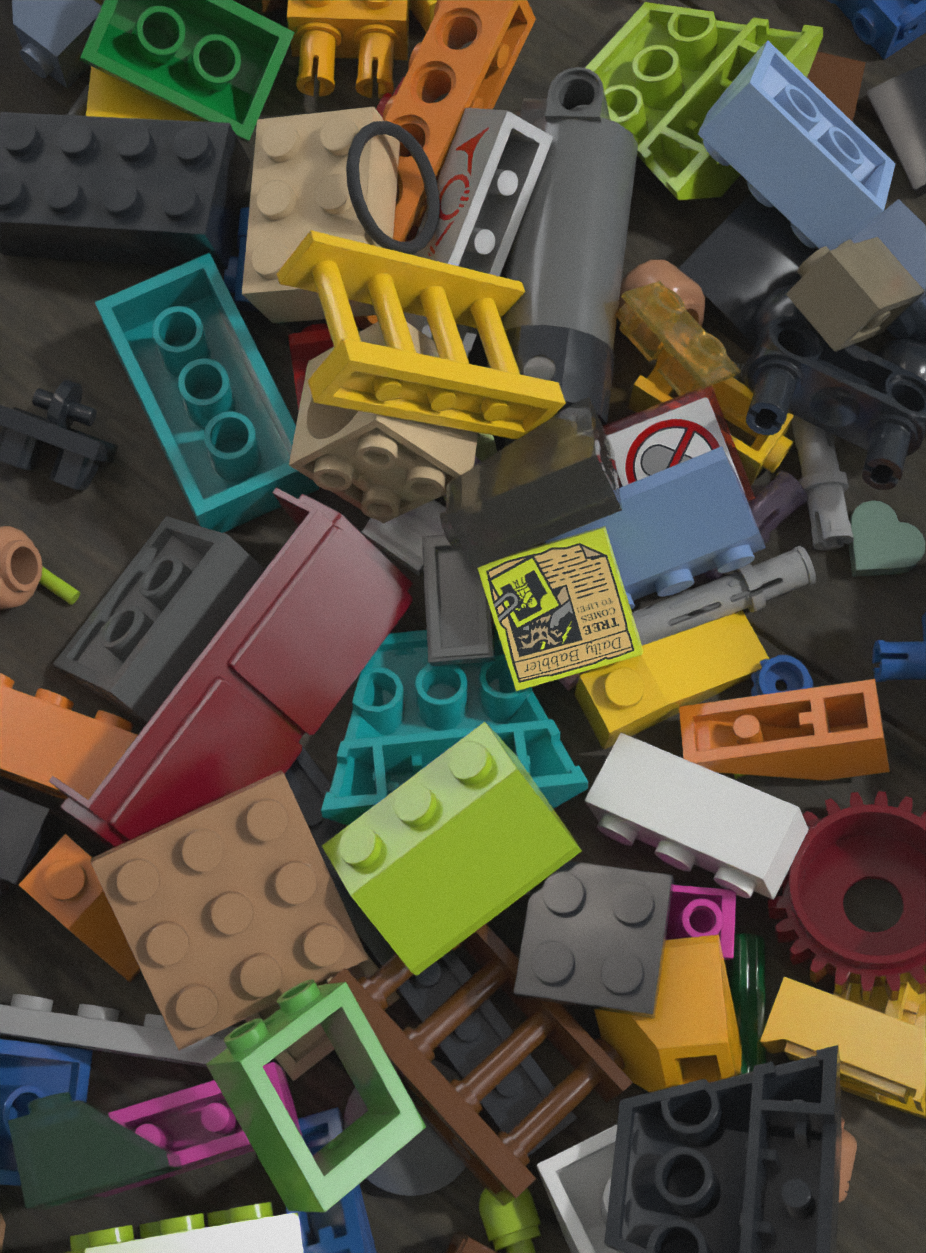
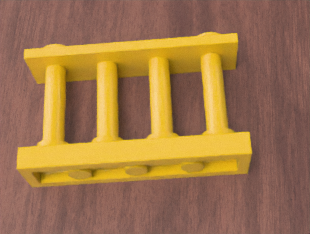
(396, 378)

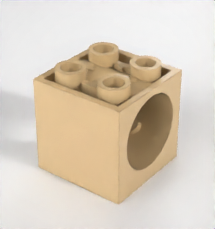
(378, 459)

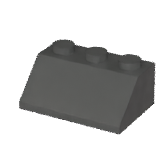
(159, 617)

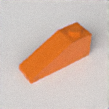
(790, 733)

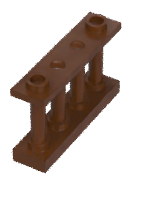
(454, 1105)

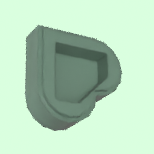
(882, 542)

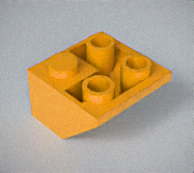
(693, 1022)

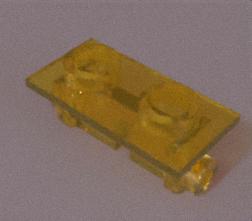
(658, 321)

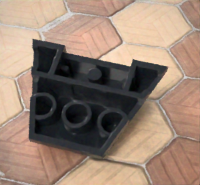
(731, 1163)

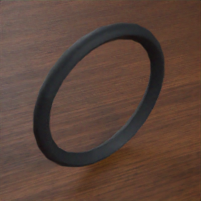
(356, 194)

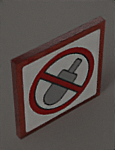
(672, 435)

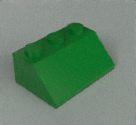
(192, 54)

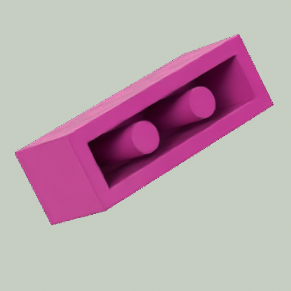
(197, 1124)

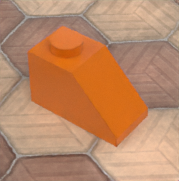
(73, 895)

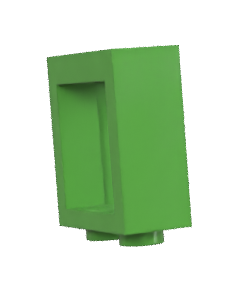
(391, 1121)

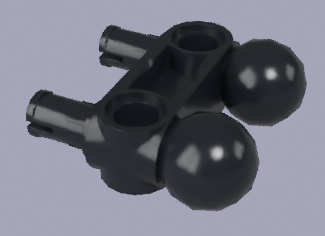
(848, 392)

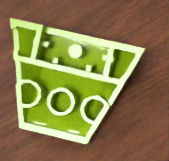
(668, 74)

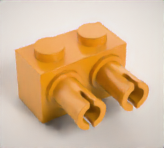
(348, 29)

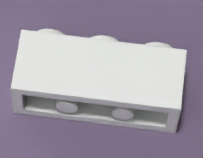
(696, 817)

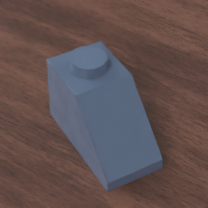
(54, 36)

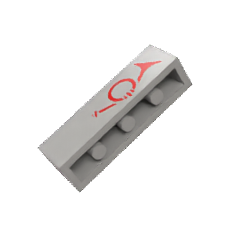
(483, 196)

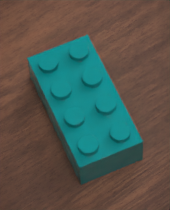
(205, 393)

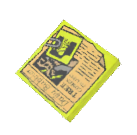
(560, 608)

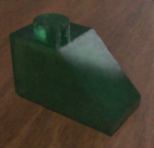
(80, 1151)

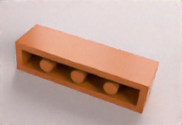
(49, 739)

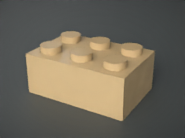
(303, 188)

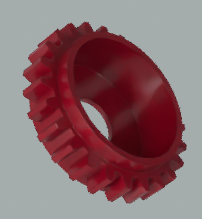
(834, 855)

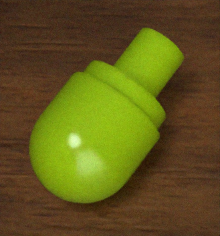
(510, 1225)

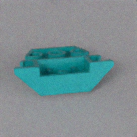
(417, 711)

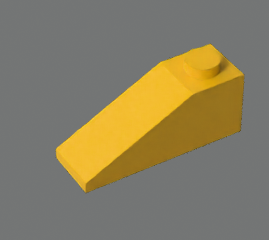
(669, 675)

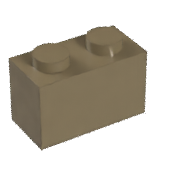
(853, 291)

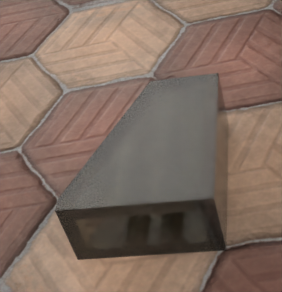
(534, 488)

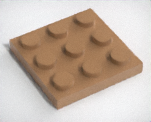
(228, 909)

